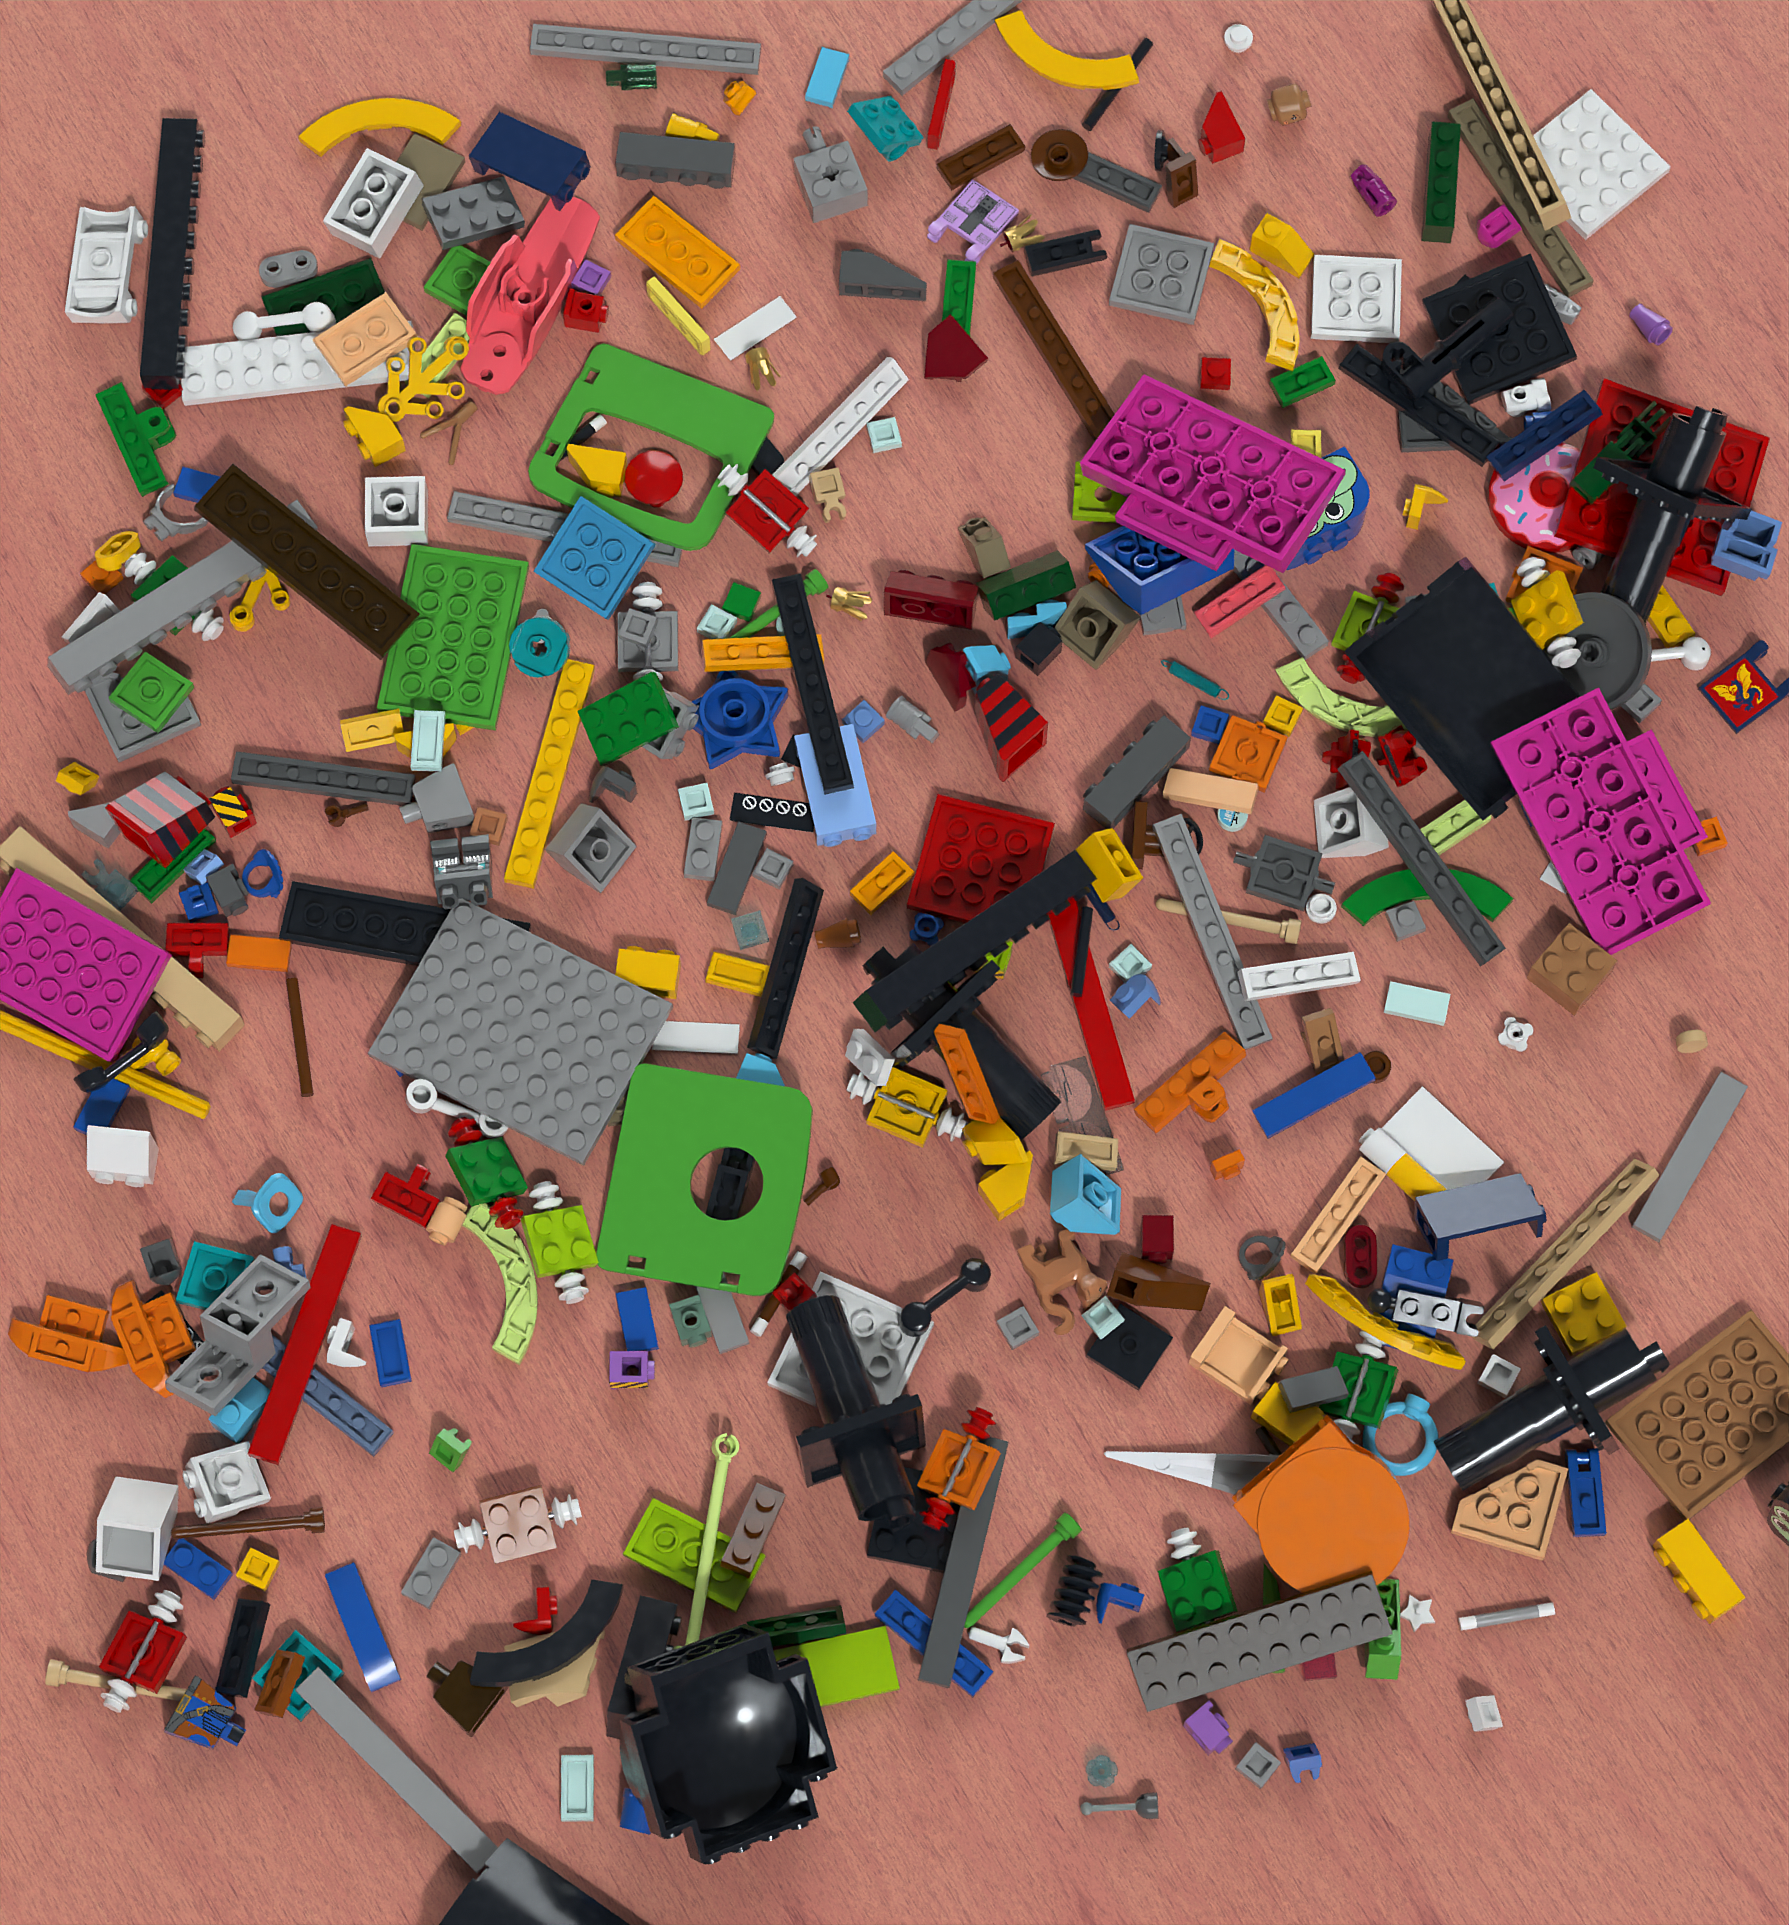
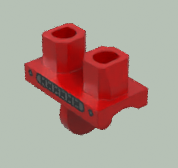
(1343, 751)
(1399, 757)

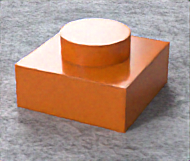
(99, 579)
(1715, 840)
(1227, 1166)

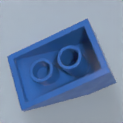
(1417, 1272)

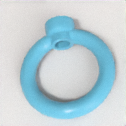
(1415, 1409)

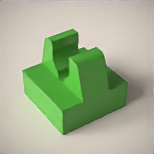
(449, 1449)

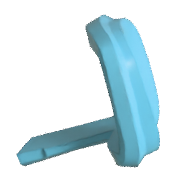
(260, 1201)

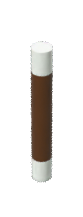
(772, 1304)

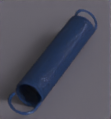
(1103, 909)

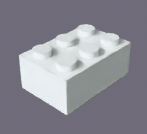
(373, 203)

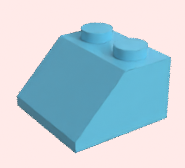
(1085, 1198)

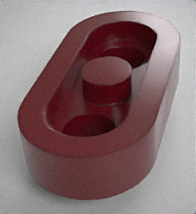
(1360, 1257)

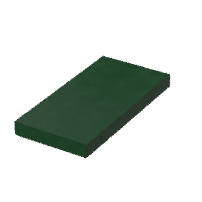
(340, 290)

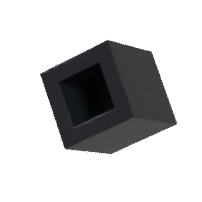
(1039, 648)

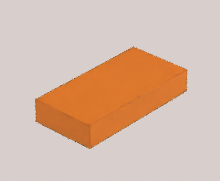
(259, 953)

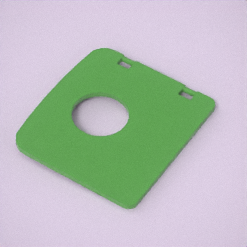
(665, 1132)

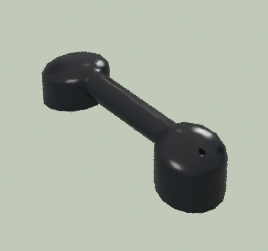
(151, 1033)
(917, 1316)

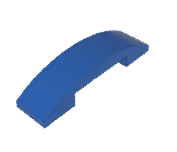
(362, 1627)

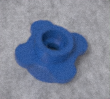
(924, 920)

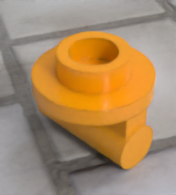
(738, 96)

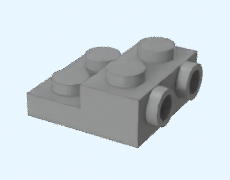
(671, 743)

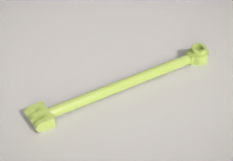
(722, 1462)

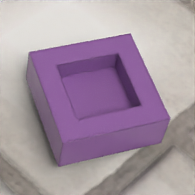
(591, 278)

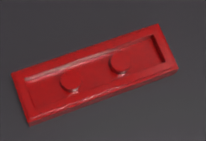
(941, 104)

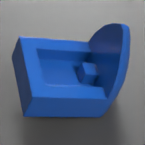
(1124, 1596)

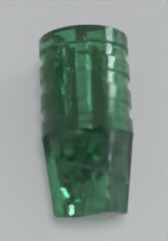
(633, 77)

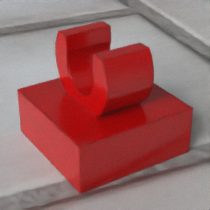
(793, 1292)

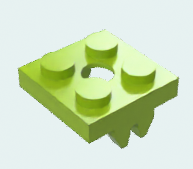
(1086, 505)

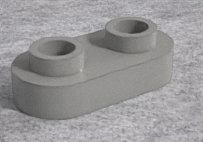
(288, 270)

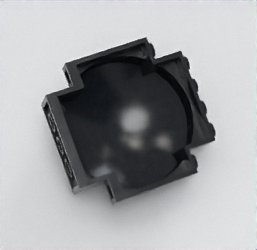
(724, 1742)

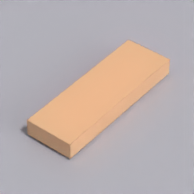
(1210, 791)

